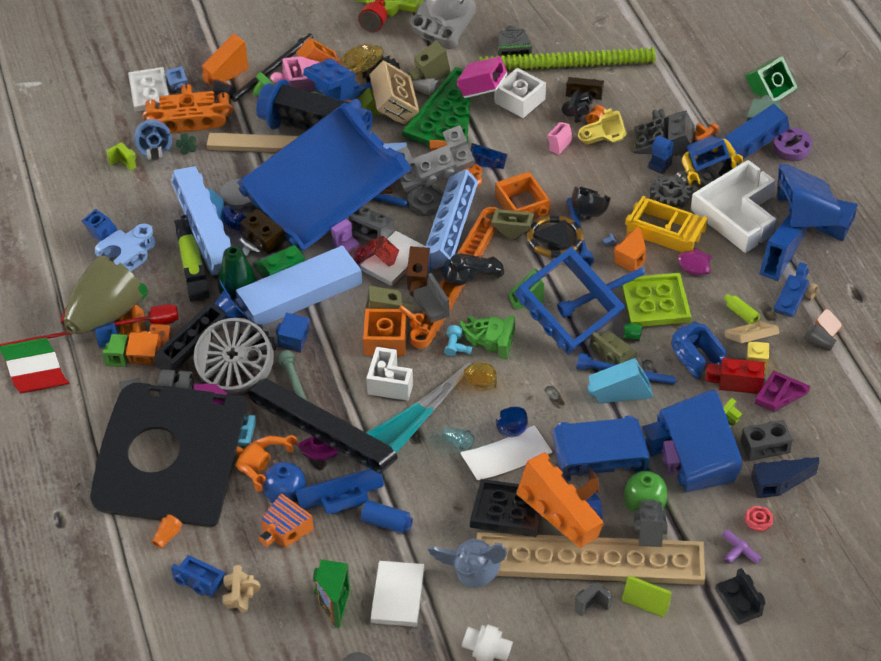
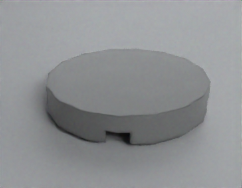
(233, 197)

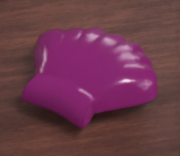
(695, 262)
(317, 449)

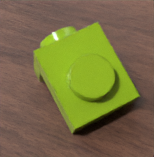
(121, 153)

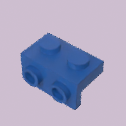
(198, 575)

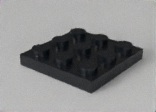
(502, 510)

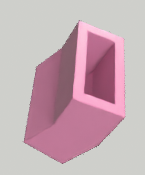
(559, 138)

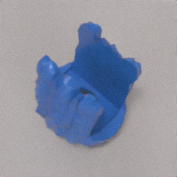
(697, 336)

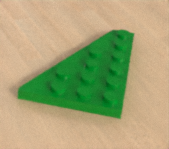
(440, 113)

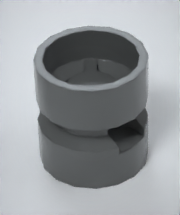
(182, 379)

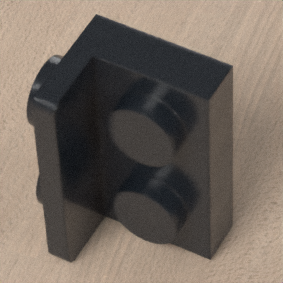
(741, 597)

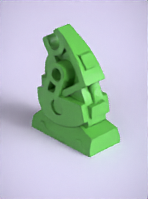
(490, 333)

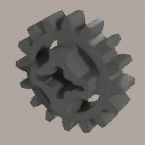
(671, 191)

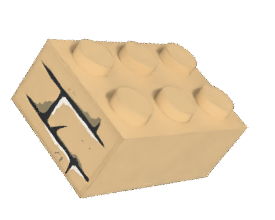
(393, 93)

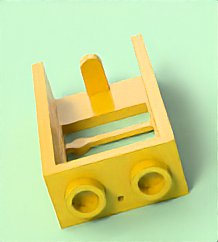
(683, 240)

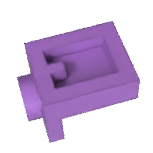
(342, 235)

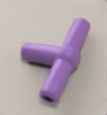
(740, 547)

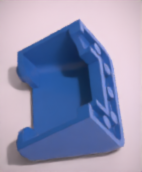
(808, 198)
(702, 441)
(600, 446)

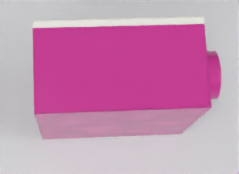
(482, 77)

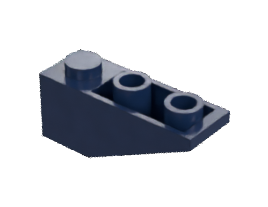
(778, 477)

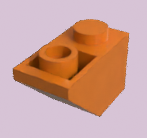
(631, 251)

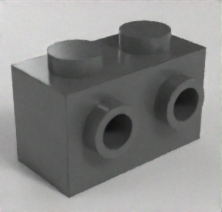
(371, 224)
(650, 523)

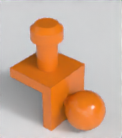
(702, 132)

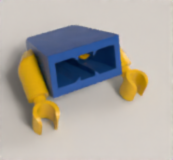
(705, 153)

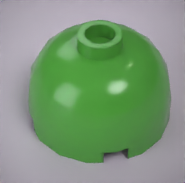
(642, 487)

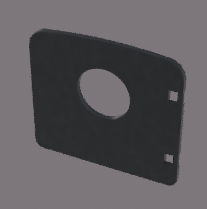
(198, 478)

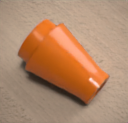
(166, 531)

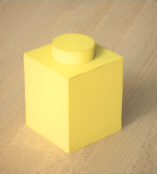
(758, 352)

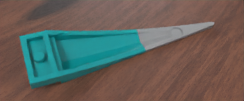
(401, 427)

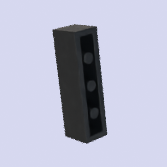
(183, 343)

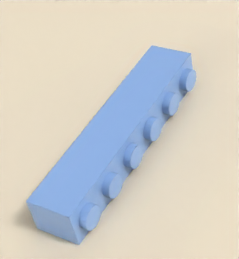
(201, 216)

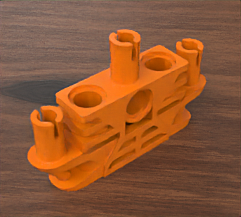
(189, 110)

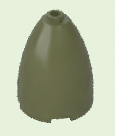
(101, 296)

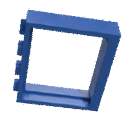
(590, 281)

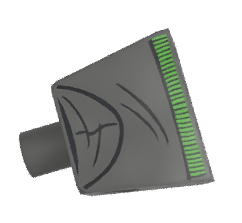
(513, 42)

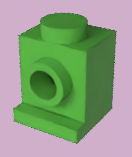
(116, 351)

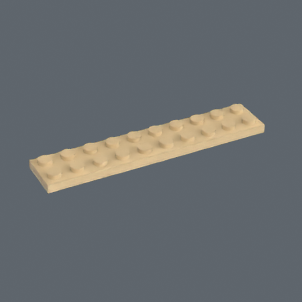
(599, 560)

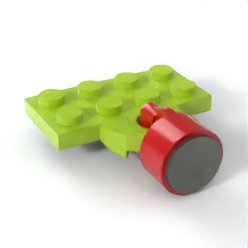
(376, 11)

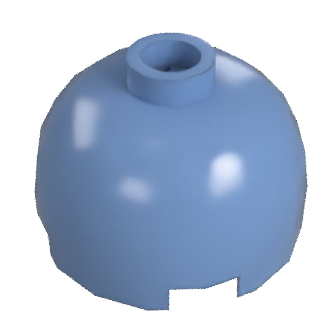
(151, 135)

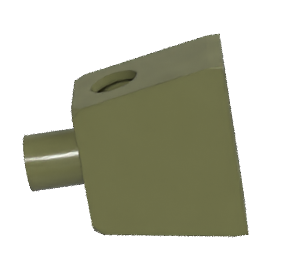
(431, 63)
(385, 299)

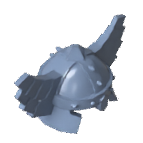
(473, 560)

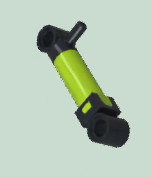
(191, 261)

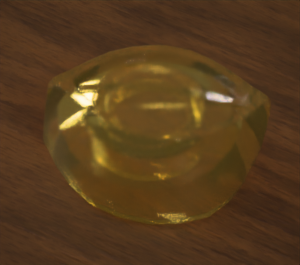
(481, 376)

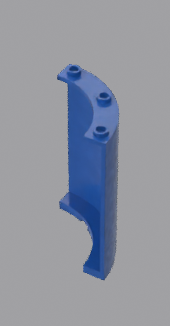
(323, 176)

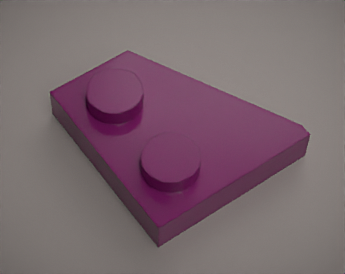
(780, 391)

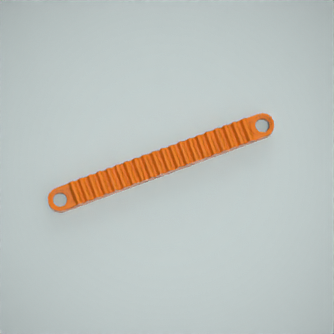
(474, 245)

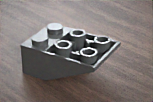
(674, 127)

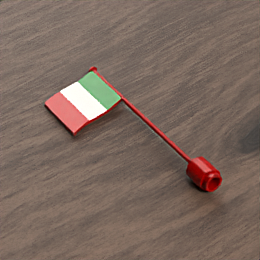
(35, 363)

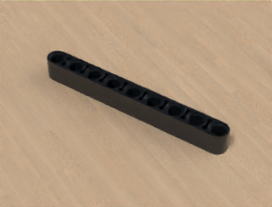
(323, 425)

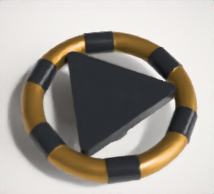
(554, 235)

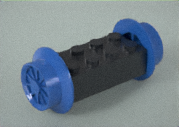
(300, 107)

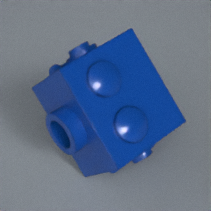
(99, 225)
(292, 332)

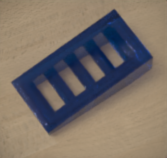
(483, 155)

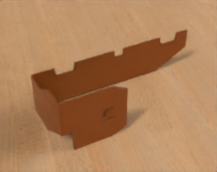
(589, 488)

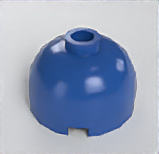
(283, 479)

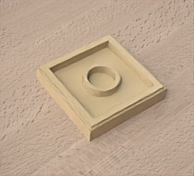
(751, 331)

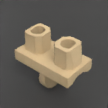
(242, 587)

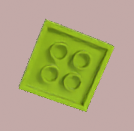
(656, 300)

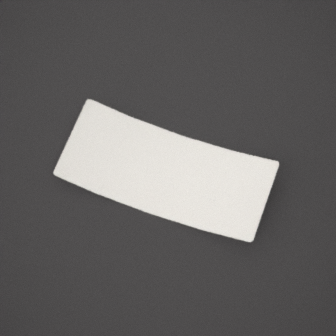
(505, 454)

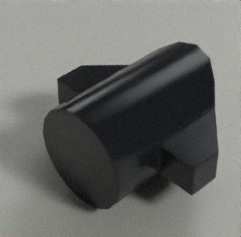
(222, 87)

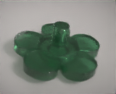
(186, 143)

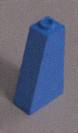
(781, 249)

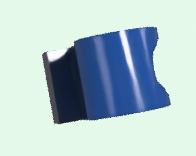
(661, 155)

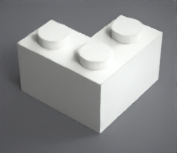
(387, 378)

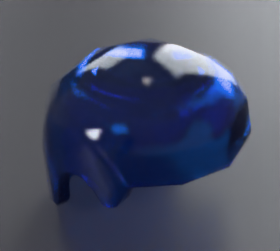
(231, 218)
(512, 421)

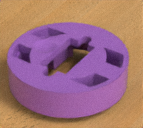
(796, 152)

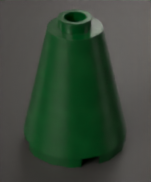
(235, 271)

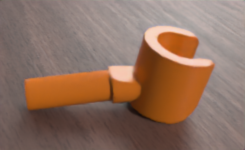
(416, 319)

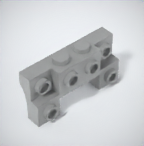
(438, 163)

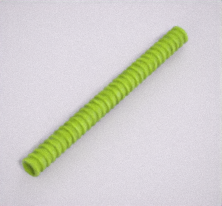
(573, 59)

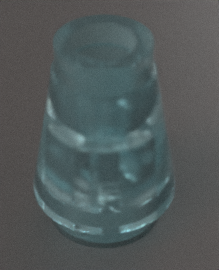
(458, 437)

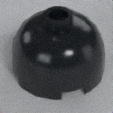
(589, 202)

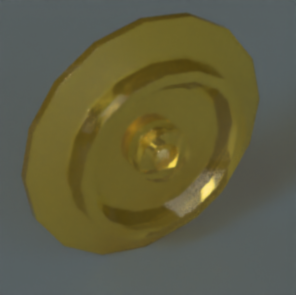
(361, 57)

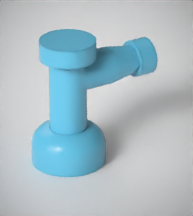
(455, 333)

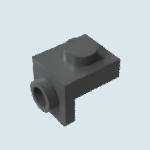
(588, 598)

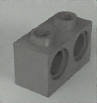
(766, 440)

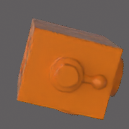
(142, 347)

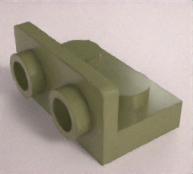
(611, 347)

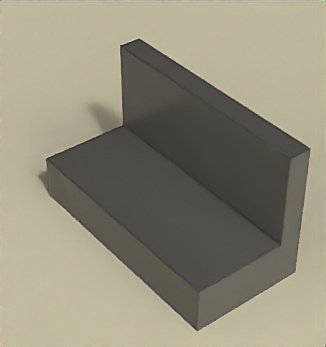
(433, 300)

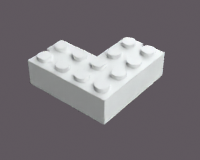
(734, 205)

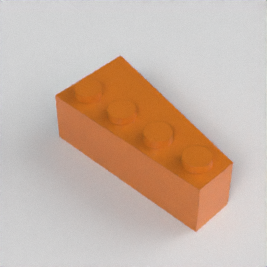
(558, 502)

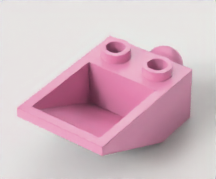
(293, 73)

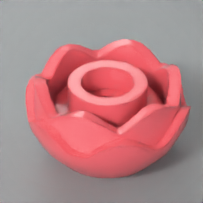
(762, 513)

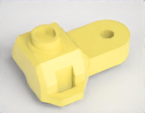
(608, 128)

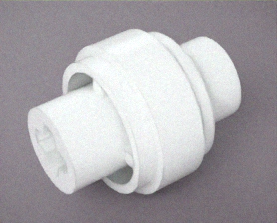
(487, 643)

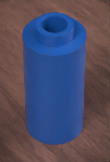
(386, 517)

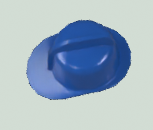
(227, 305)

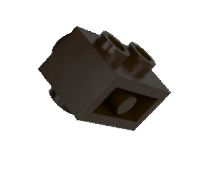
(262, 231)

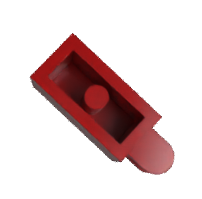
(737, 375)

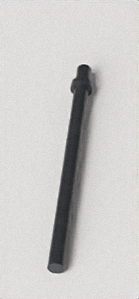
(252, 83)

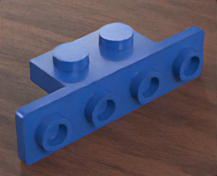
(340, 492)

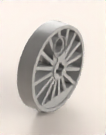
(226, 359)

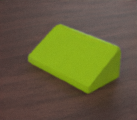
(646, 596)

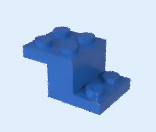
(334, 80)

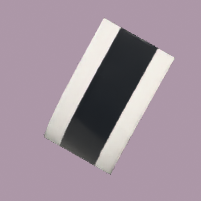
(154, 153)

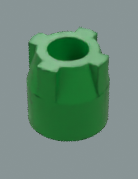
(632, 331)

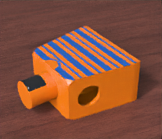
(284, 523)

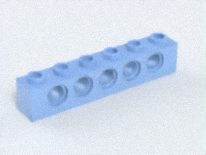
(451, 217)

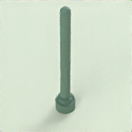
(287, 361)

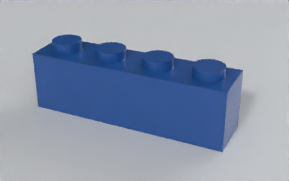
(758, 131)

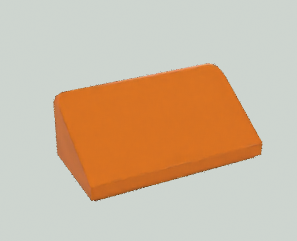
(136, 327)

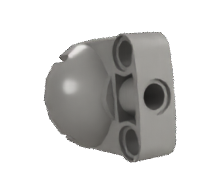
(443, 19)

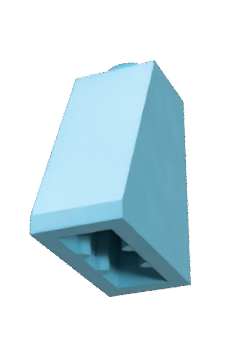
(620, 383)

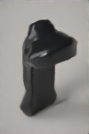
(464, 267)

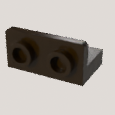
(593, 86)

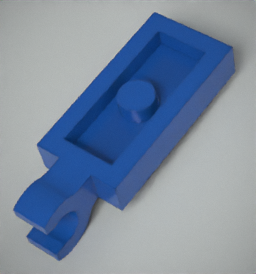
(793, 292)

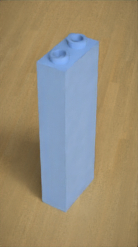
(299, 286)

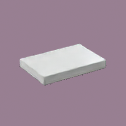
(146, 86)
(384, 273)
(397, 593)

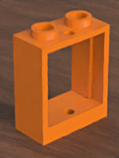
(524, 183)

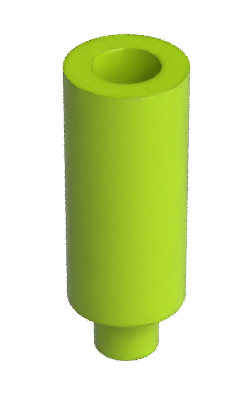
(742, 309)

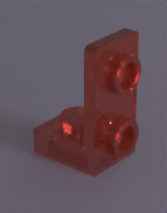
(381, 248)

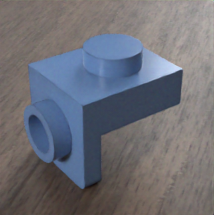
(176, 78)

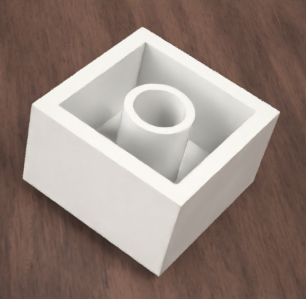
(520, 93)

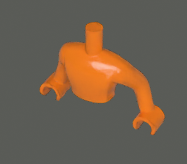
(256, 459)

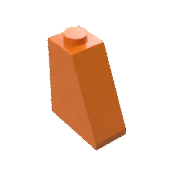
(227, 61)

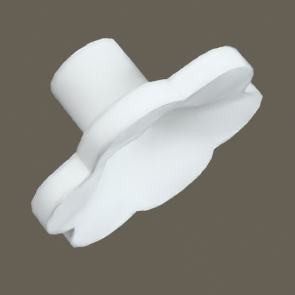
(248, 246)

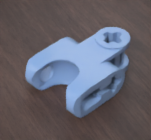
(128, 247)

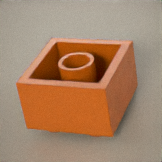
(384, 329)

